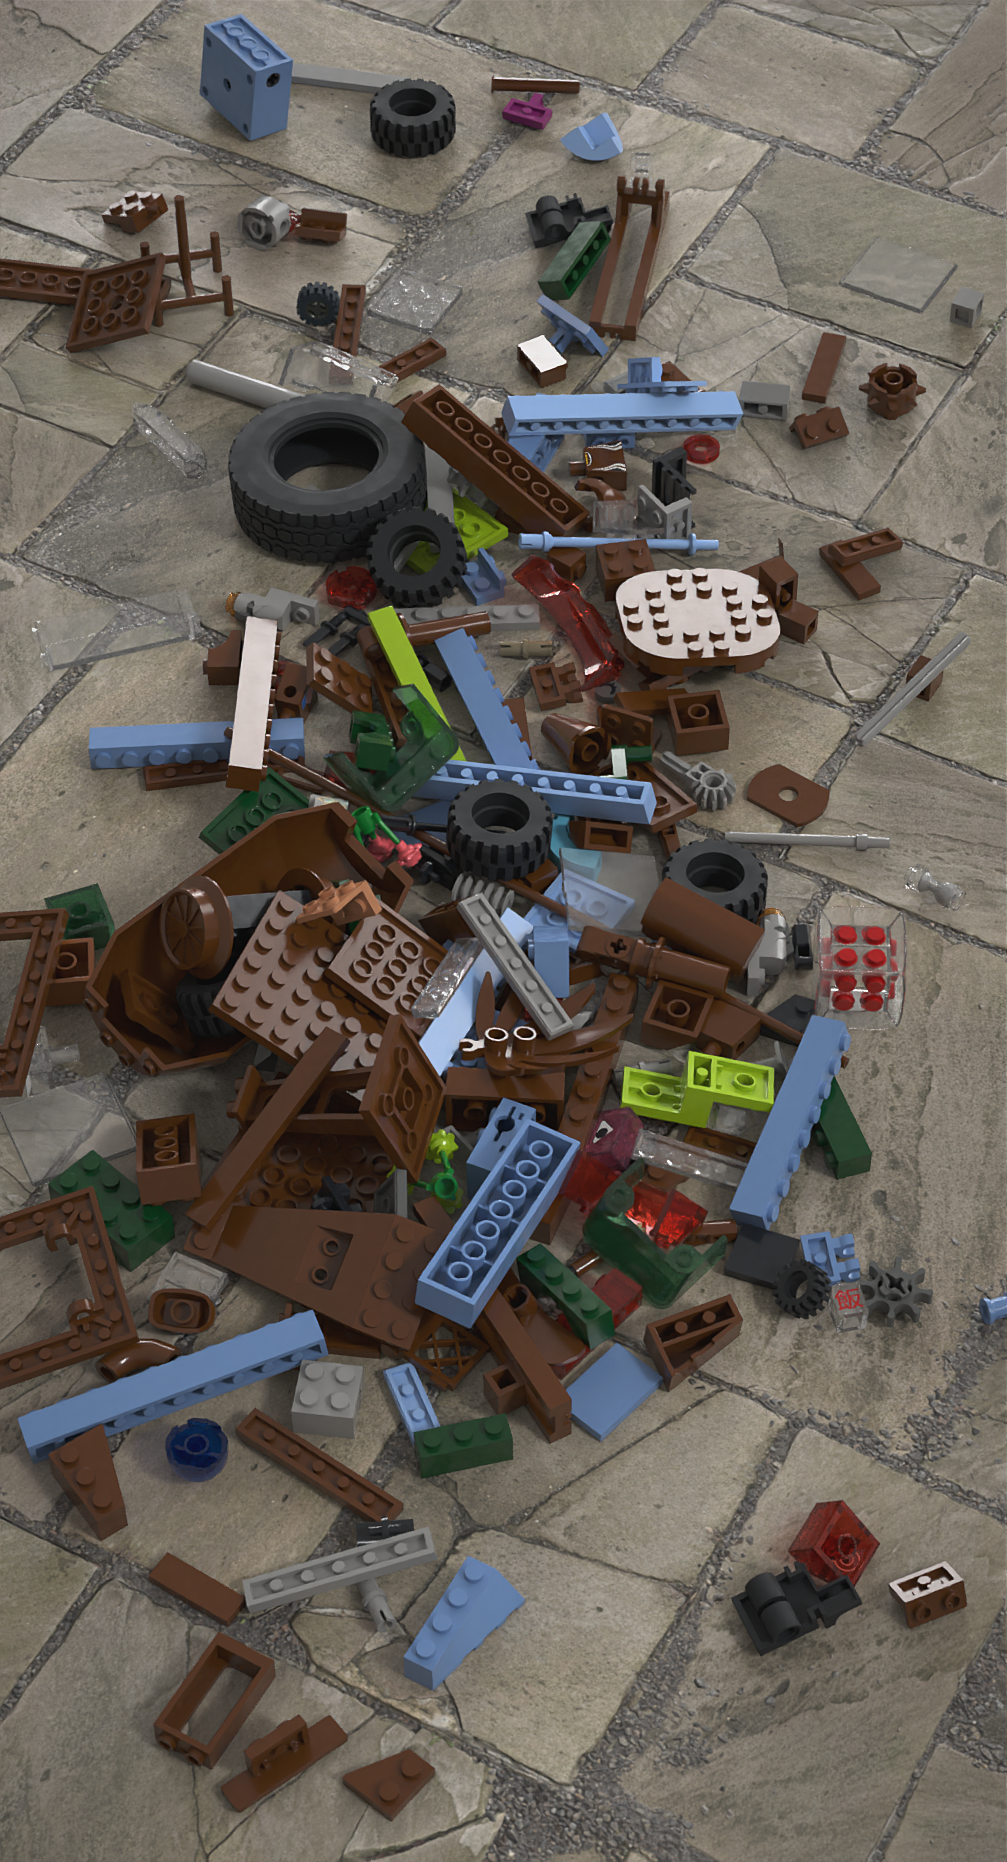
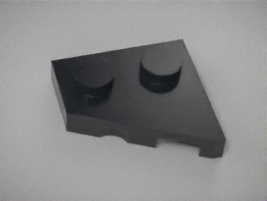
(794, 1013)

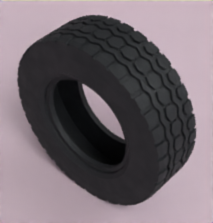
(314, 432)

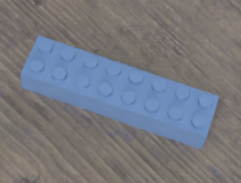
(496, 1224)

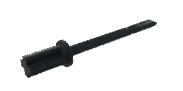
(409, 825)

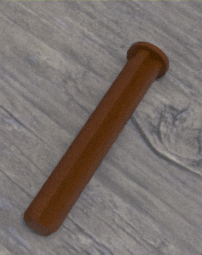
(535, 85)

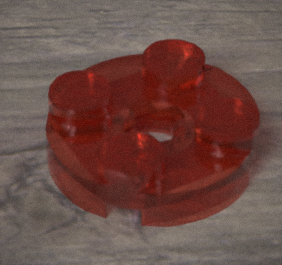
(338, 584)

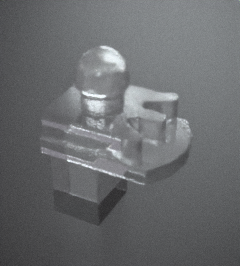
(728, 1120)

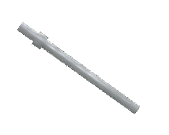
(860, 841)

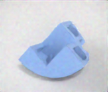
(595, 139)

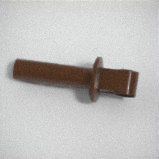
(426, 632)

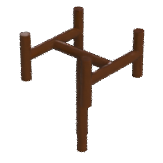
(184, 260)

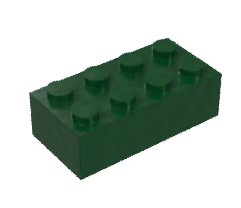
(133, 1228)

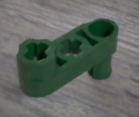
(622, 755)

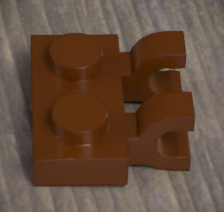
(548, 687)

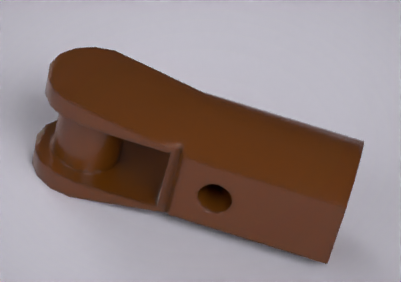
(669, 840)
(711, 1231)

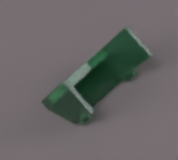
(428, 748)
(635, 1254)

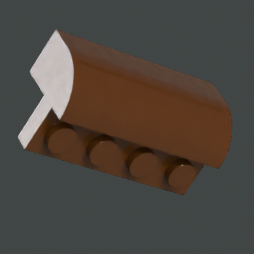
(701, 928)

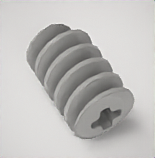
(496, 899)

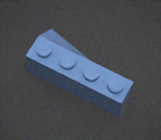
(464, 1616)

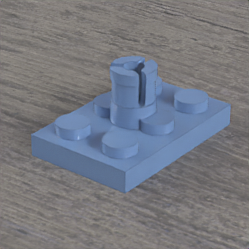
(569, 328)

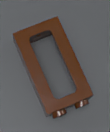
(218, 1656)

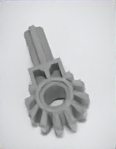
(702, 782)

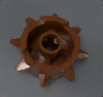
(892, 390)

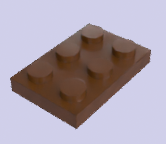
(338, 680)
(155, 1010)

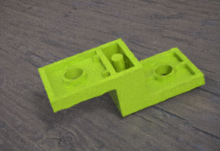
(691, 1096)

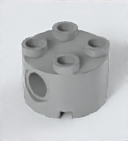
(264, 222)

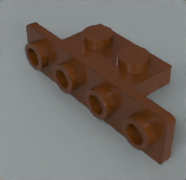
(281, 1757)

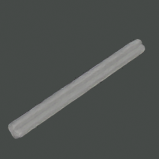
(912, 688)

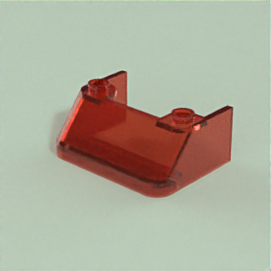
(659, 1214)

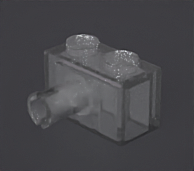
(44, 1058)

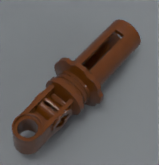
(652, 961)

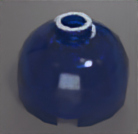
(197, 1450)

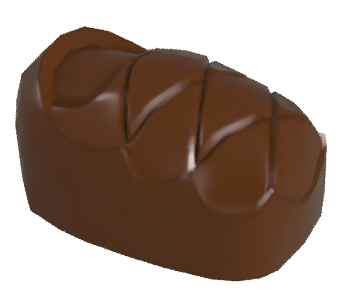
(181, 1311)

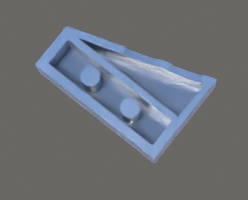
(550, 953)

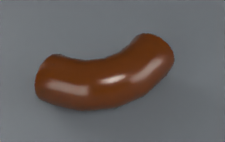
(141, 1355)

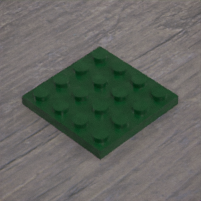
(251, 811)

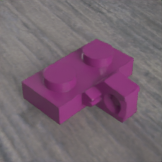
(528, 113)

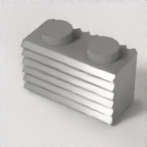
(764, 400)

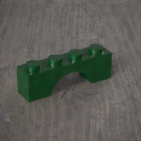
(372, 741)
(585, 1312)

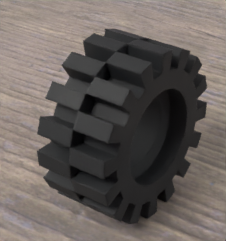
(814, 1294)

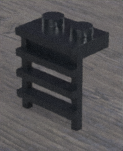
(669, 478)

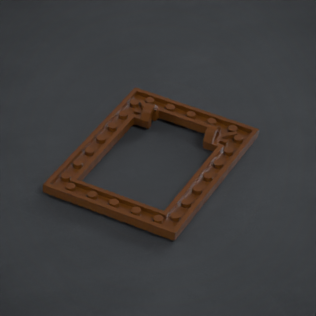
(46, 933)
(109, 1318)

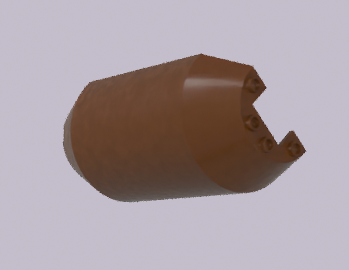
(303, 838)

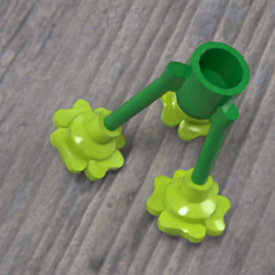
(442, 1184)

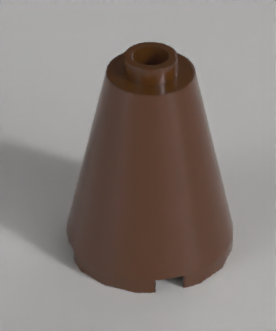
(576, 742)

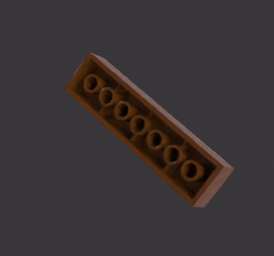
(493, 465)

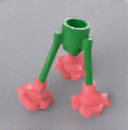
(382, 847)

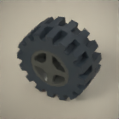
(318, 304)

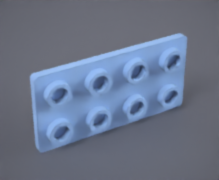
(645, 377)

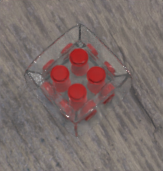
(860, 966)

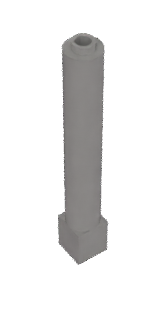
(237, 385)

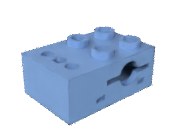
(494, 1140)

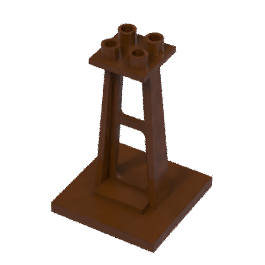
(397, 1105)

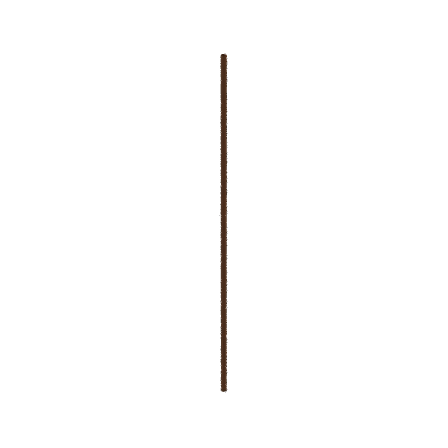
(515, 885)

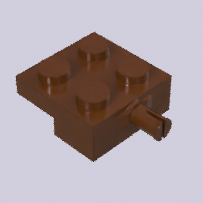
(136, 210)

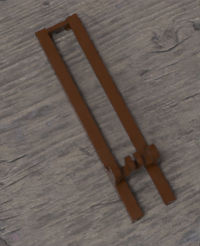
(625, 199)
(509, 1341)

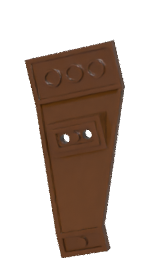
(367, 1278)

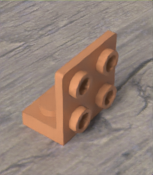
(344, 904)

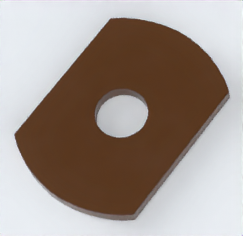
(806, 808)

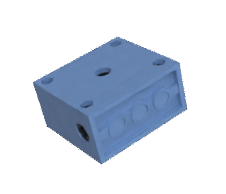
(246, 76)

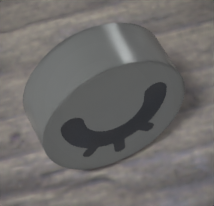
(606, 692)

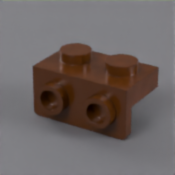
(321, 225)
(819, 427)

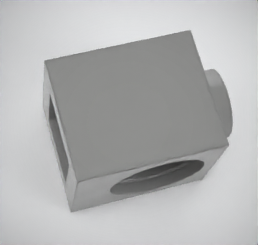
(966, 307)

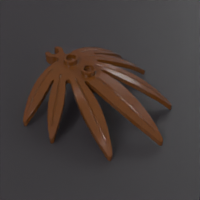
(524, 1048)

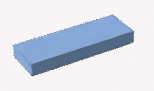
(410, 1399)

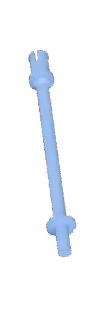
(545, 542)

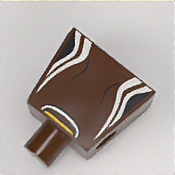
(603, 463)

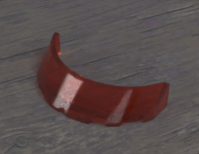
(577, 619)

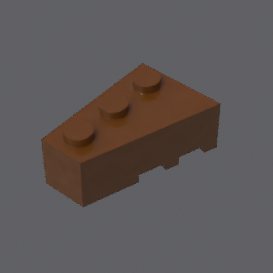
(691, 1338)
(90, 1481)

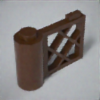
(427, 1328)

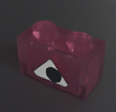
(614, 1137)

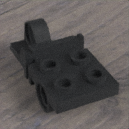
(557, 221)
(789, 1604)

